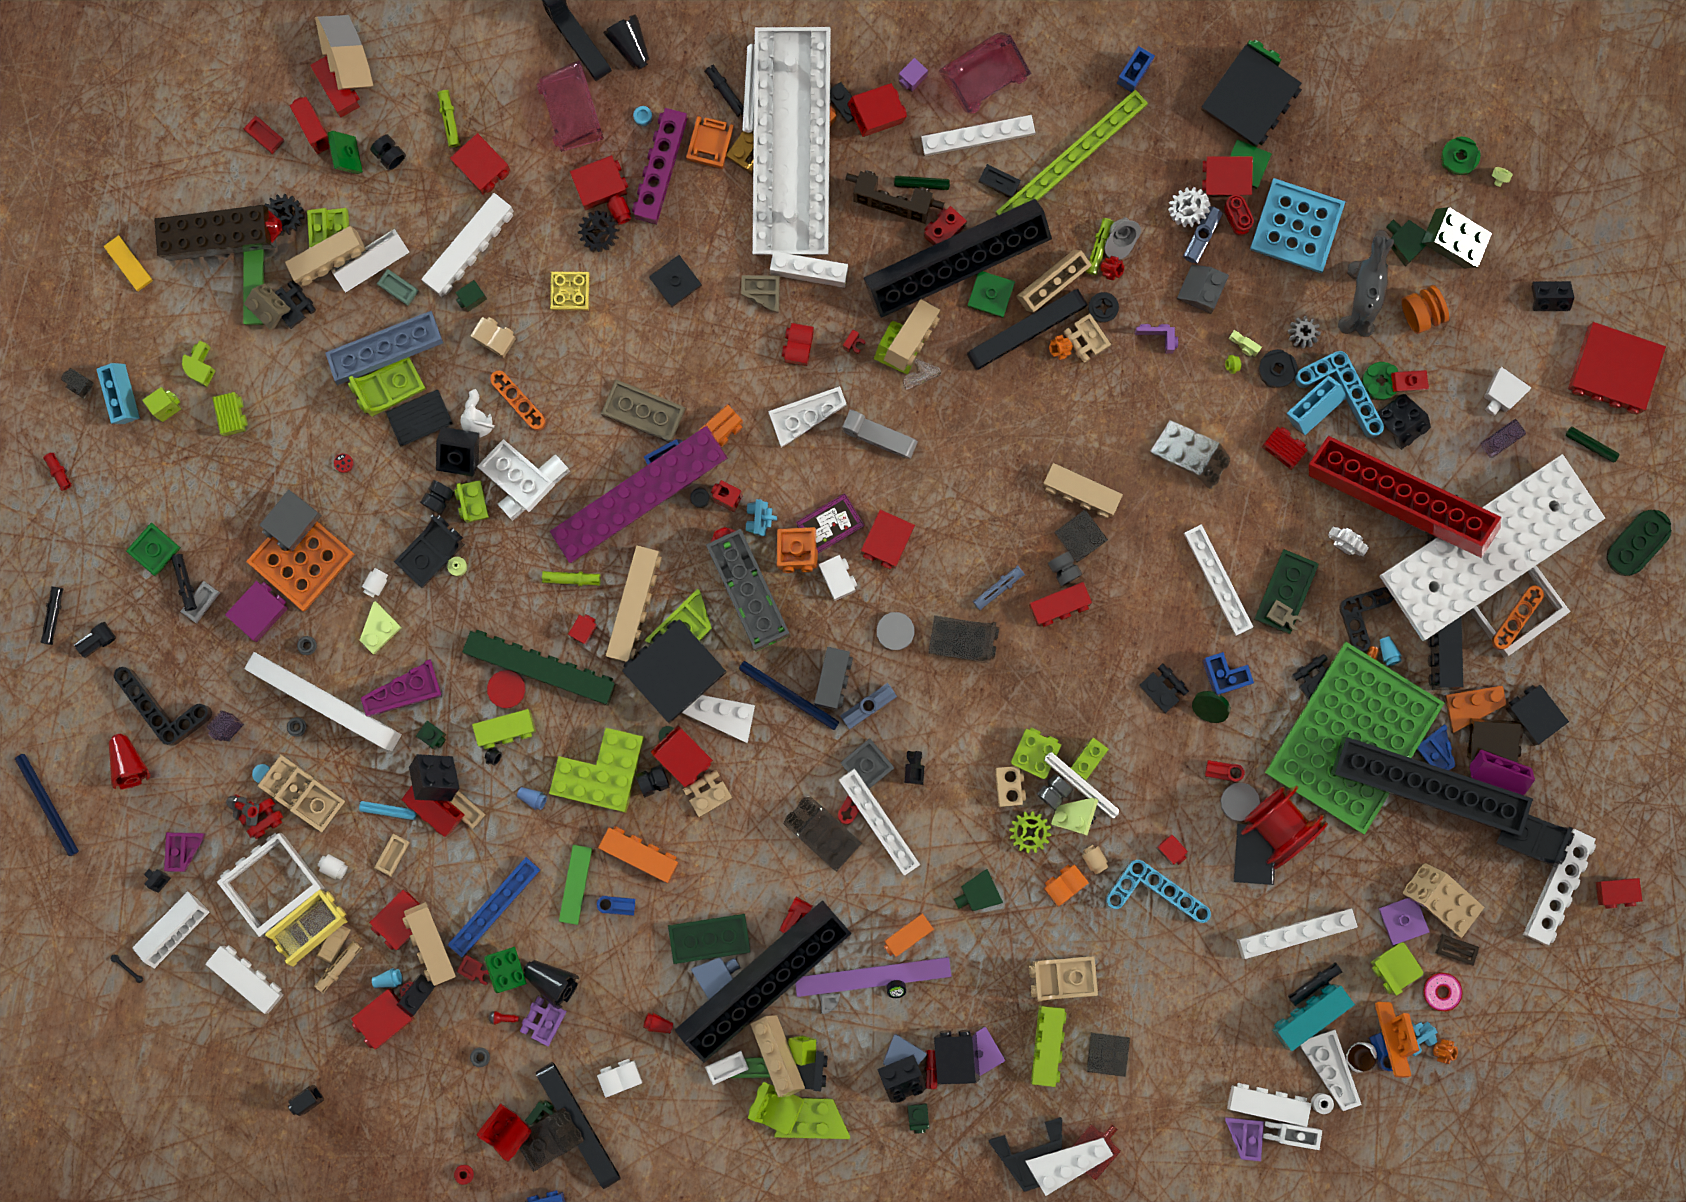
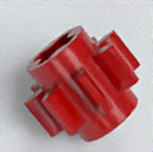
(1112, 268)

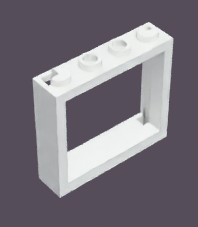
(1551, 595)
(244, 863)

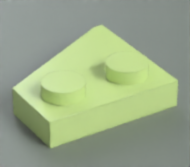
(378, 628)
(1076, 815)

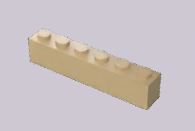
(633, 604)

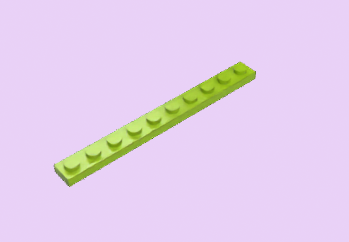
(1078, 152)

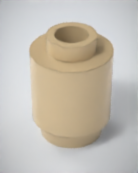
(1095, 859)

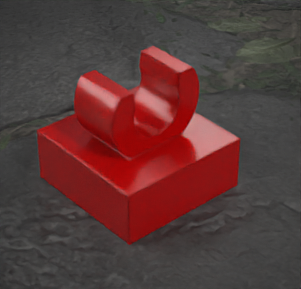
(851, 342)

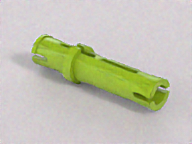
(447, 110)
(1099, 246)
(571, 578)

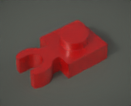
(471, 969)

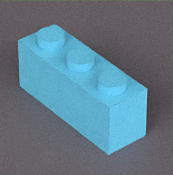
(118, 393)
(1316, 405)

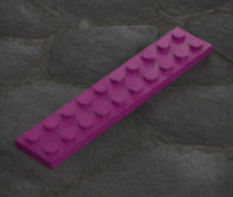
(638, 494)

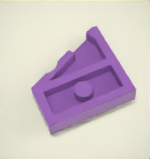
(1247, 1137)

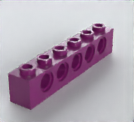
(651, 212)

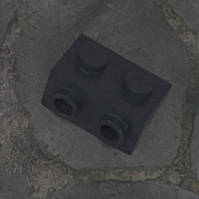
(1552, 295)

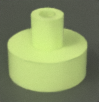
(1501, 175)
(461, 566)

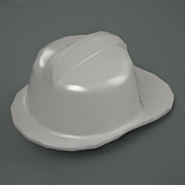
(1122, 238)

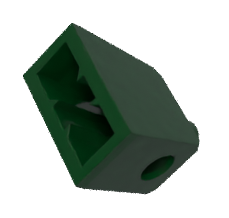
(1406, 240)
(979, 893)

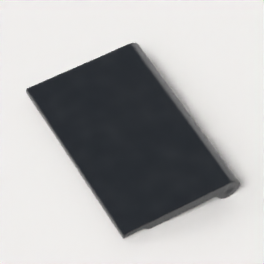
(419, 418)
(1251, 858)

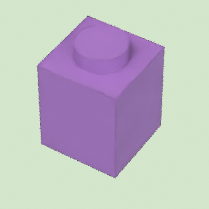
(912, 75)

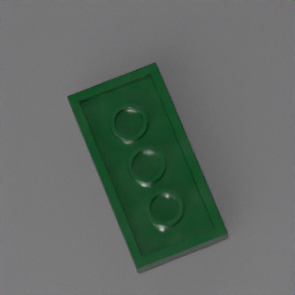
(1288, 585)
(709, 938)

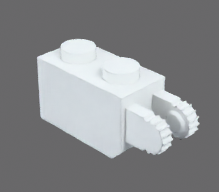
(1295, 1135)

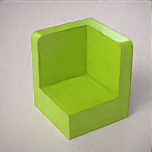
(803, 1049)

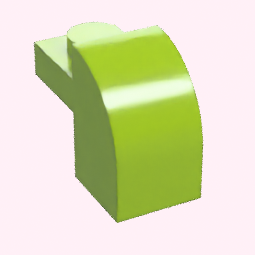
(195, 367)

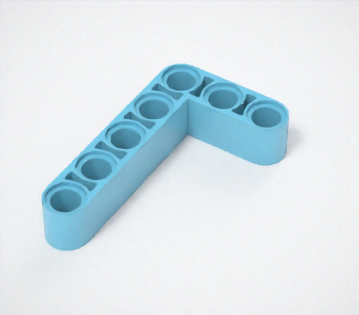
(1355, 385)
(1159, 888)

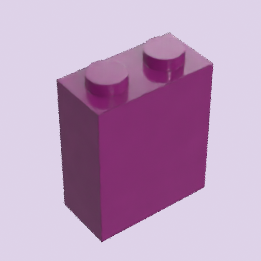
(257, 610)

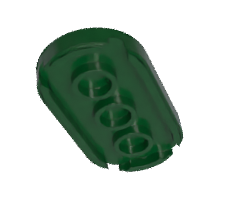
(1639, 542)

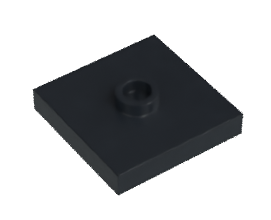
(675, 281)

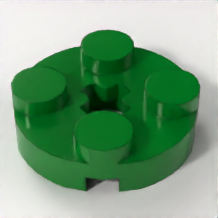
(1451, 161)
(1373, 387)

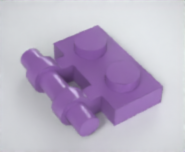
(548, 1024)

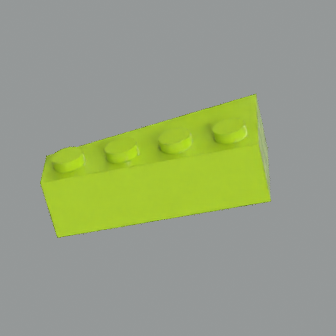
(1047, 1045)

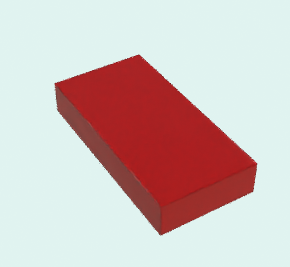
(264, 134)

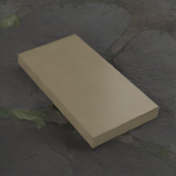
(643, 411)

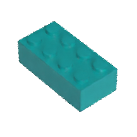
(1312, 1017)

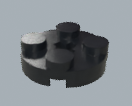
(1283, 359)

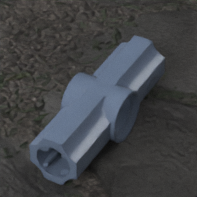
(1197, 244)
(878, 698)

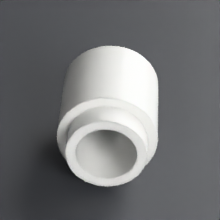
(374, 582)
(332, 867)
(1316, 1103)

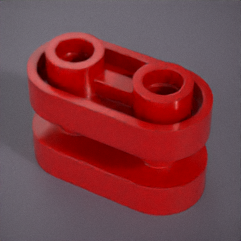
(1238, 215)
(272, 820)

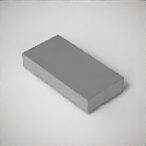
(204, 597)

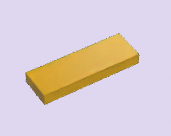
(128, 263)

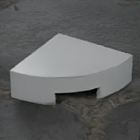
(829, 1002)

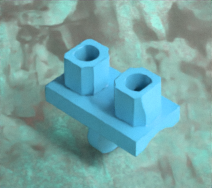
(762, 519)
(1426, 1033)

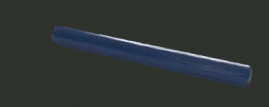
(789, 695)
(46, 805)

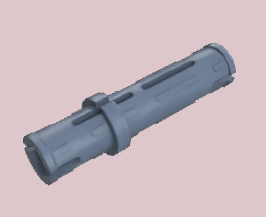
(1017, 573)

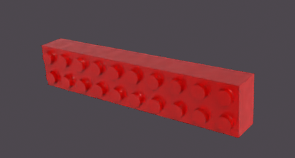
(1405, 496)

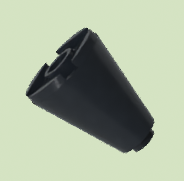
(629, 41)
(552, 982)

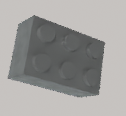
(833, 679)

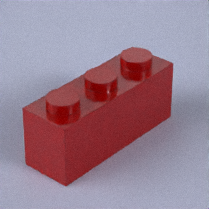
(342, 100)
(1060, 605)
(439, 814)

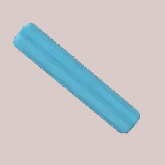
(387, 810)

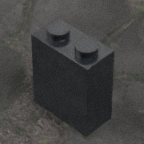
(1537, 714)
(956, 1057)

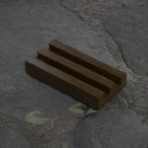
(1441, 944)

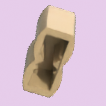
(493, 337)

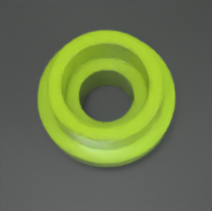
(1233, 364)

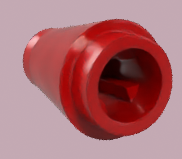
(656, 1023)

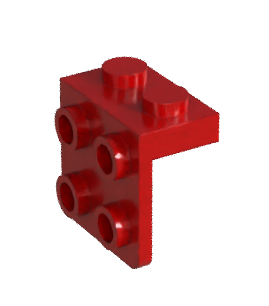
(504, 1132)

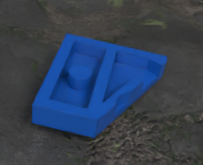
(1437, 749)

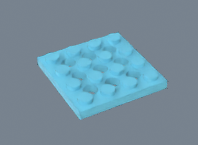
(1314, 201)

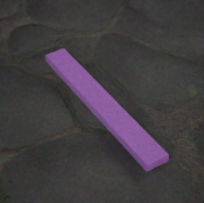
(873, 976)

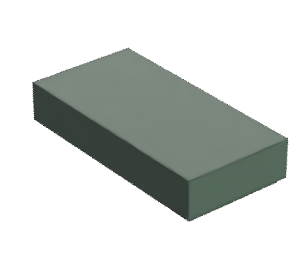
(397, 287)

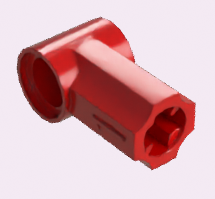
(1222, 771)
(797, 911)

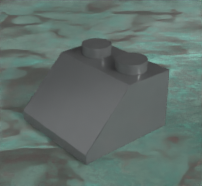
(1202, 287)

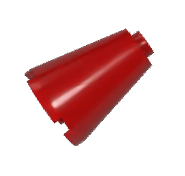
(125, 763)

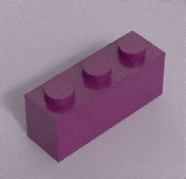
(1501, 772)

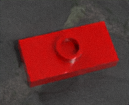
(1409, 381)

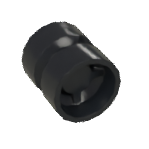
(385, 149)
(436, 498)
(652, 781)

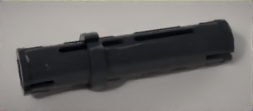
(724, 89)
(189, 603)
(53, 607)
(1322, 978)

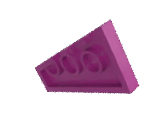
(411, 688)

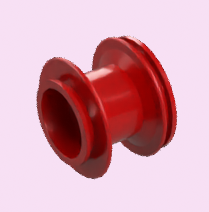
(1283, 826)

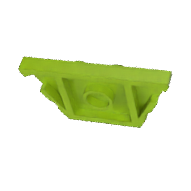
(692, 614)
(818, 1120)

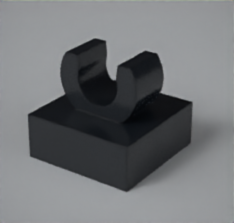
(156, 879)

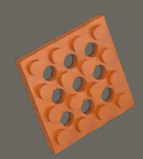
(301, 571)

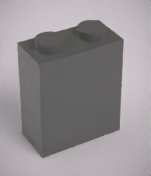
(289, 521)

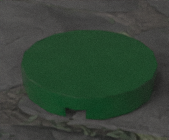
(1211, 707)

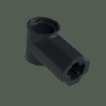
(99, 637)

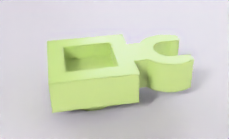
(1248, 346)

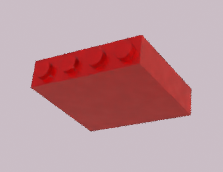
(1616, 368)

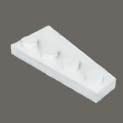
(799, 417)
(725, 715)
(1330, 1063)
(1067, 1164)

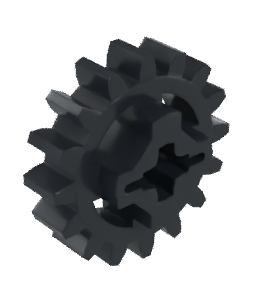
(287, 207)
(598, 223)

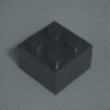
(457, 451)
(434, 777)

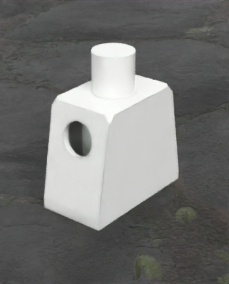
(1504, 391)

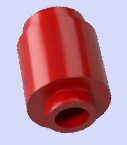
(619, 209)

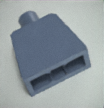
(715, 975)
(900, 1049)

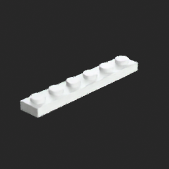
(978, 135)
(1218, 580)
(879, 822)

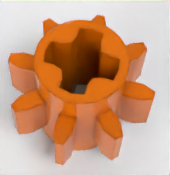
(1060, 347)
(1445, 1051)

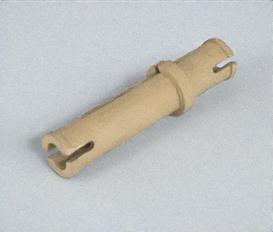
(338, 966)

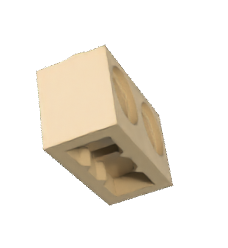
(1004, 786)

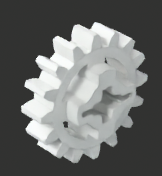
(1189, 207)
(1348, 541)

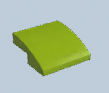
(325, 223)

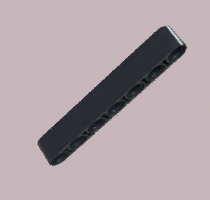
(1027, 329)
(591, 1146)

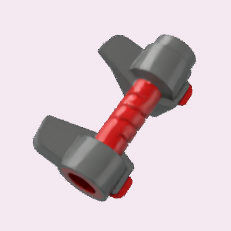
(240, 804)

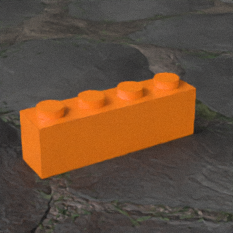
(639, 855)

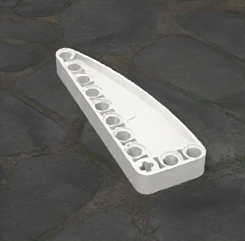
(323, 702)

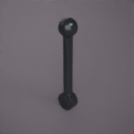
(115, 958)

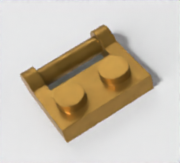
(742, 150)

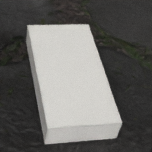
(726, 1067)

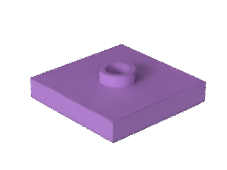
(1403, 920)
(988, 1052)

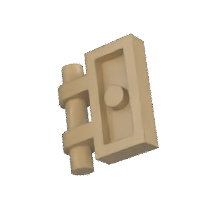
(1091, 334)
(709, 799)

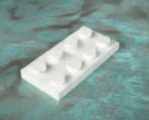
(516, 475)

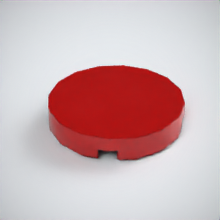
(506, 689)

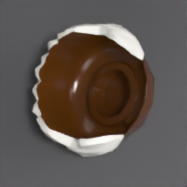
(1361, 1057)

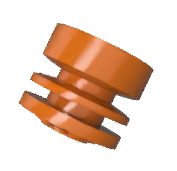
(1425, 309)

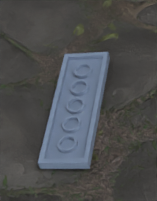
(384, 347)

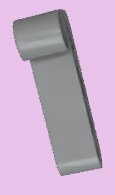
(878, 435)

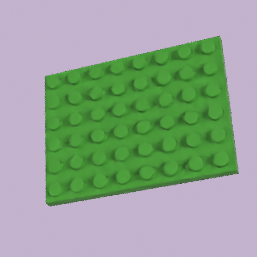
(1358, 702)

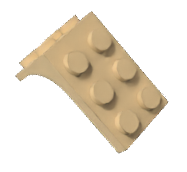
(1444, 899)
(1063, 978)

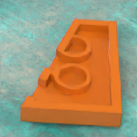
(1473, 705)

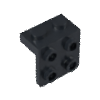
(1404, 420)
(812, 1073)
(902, 1079)

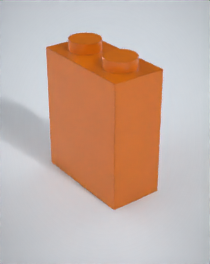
(908, 935)

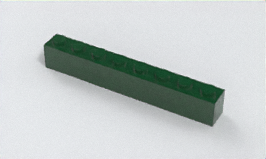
(538, 667)

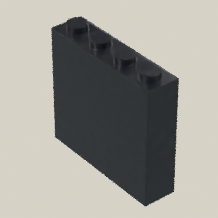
(1252, 96)
(673, 670)

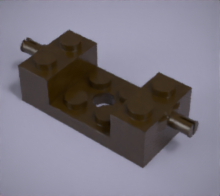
(866, 194)

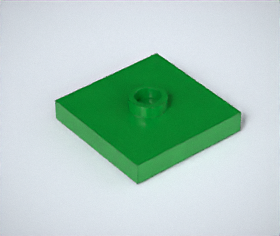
(344, 152)
(1260, 159)
(991, 294)
(153, 549)

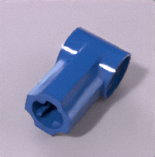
(619, 905)
(1379, 1043)

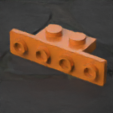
(1398, 1037)

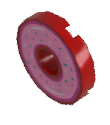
(1453, 987)

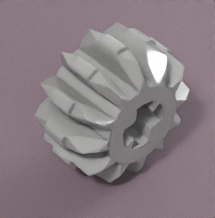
(1309, 328)

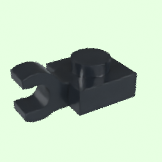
(914, 771)

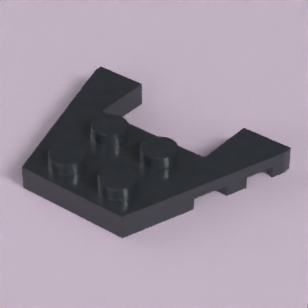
(1017, 1163)

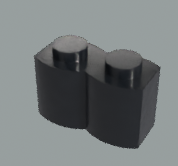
(305, 1101)

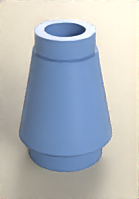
(532, 797)

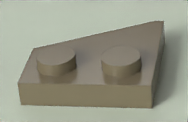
(762, 290)

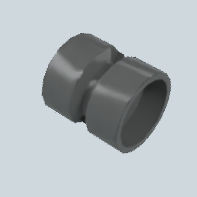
(1065, 568)
(1054, 791)

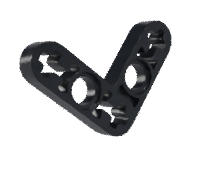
(1355, 614)

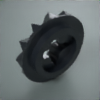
(1109, 301)

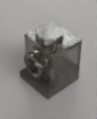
(77, 382)

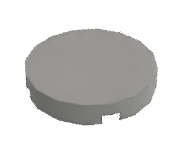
(895, 631)
(1239, 801)

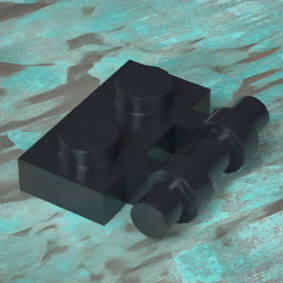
(295, 314)
(1311, 683)
(1159, 692)

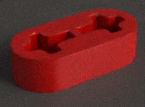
(847, 803)

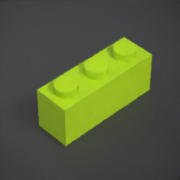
(504, 729)

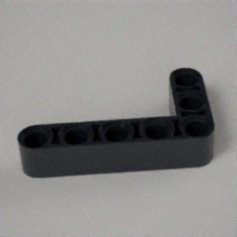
(577, 38)
(151, 715)

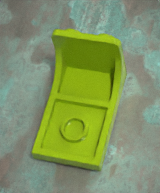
(386, 386)

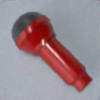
(496, 1017)

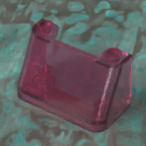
(985, 71)
(570, 107)

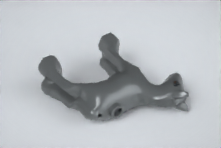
(1370, 289)

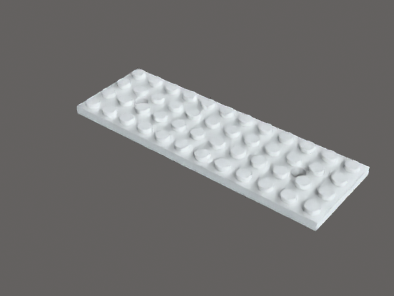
(791, 140)
(1536, 521)

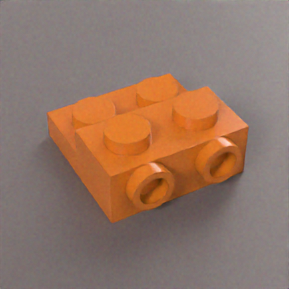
(797, 549)

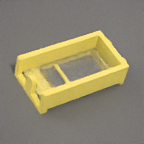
(307, 926)

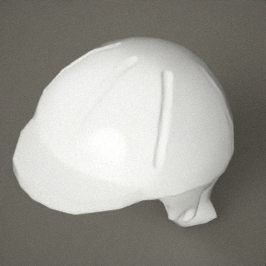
(474, 419)

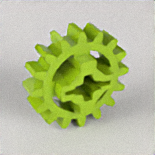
(1024, 824)

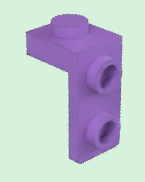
(1171, 341)

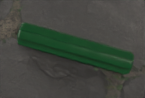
(916, 182)
(1592, 444)

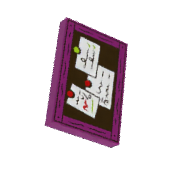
(832, 522)

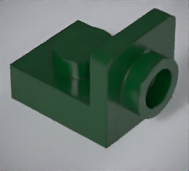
(431, 735)
(536, 1114)
(918, 1118)

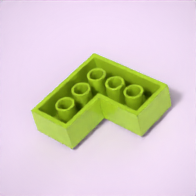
(607, 782)

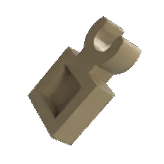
(1281, 614)

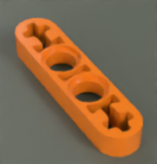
(519, 399)
(1517, 617)

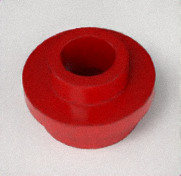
(470, 1174)

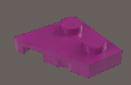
(180, 850)

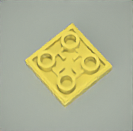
(569, 291)

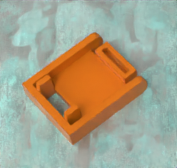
(710, 139)

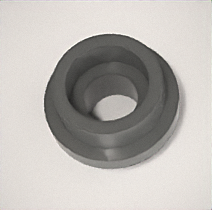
(300, 645)
(290, 726)
(473, 1057)

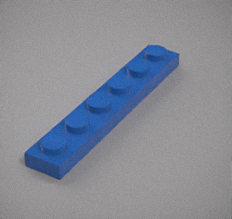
(494, 907)

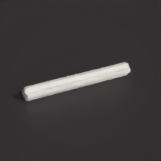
(748, 114)
(1079, 783)

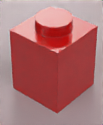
(583, 629)
(1172, 850)

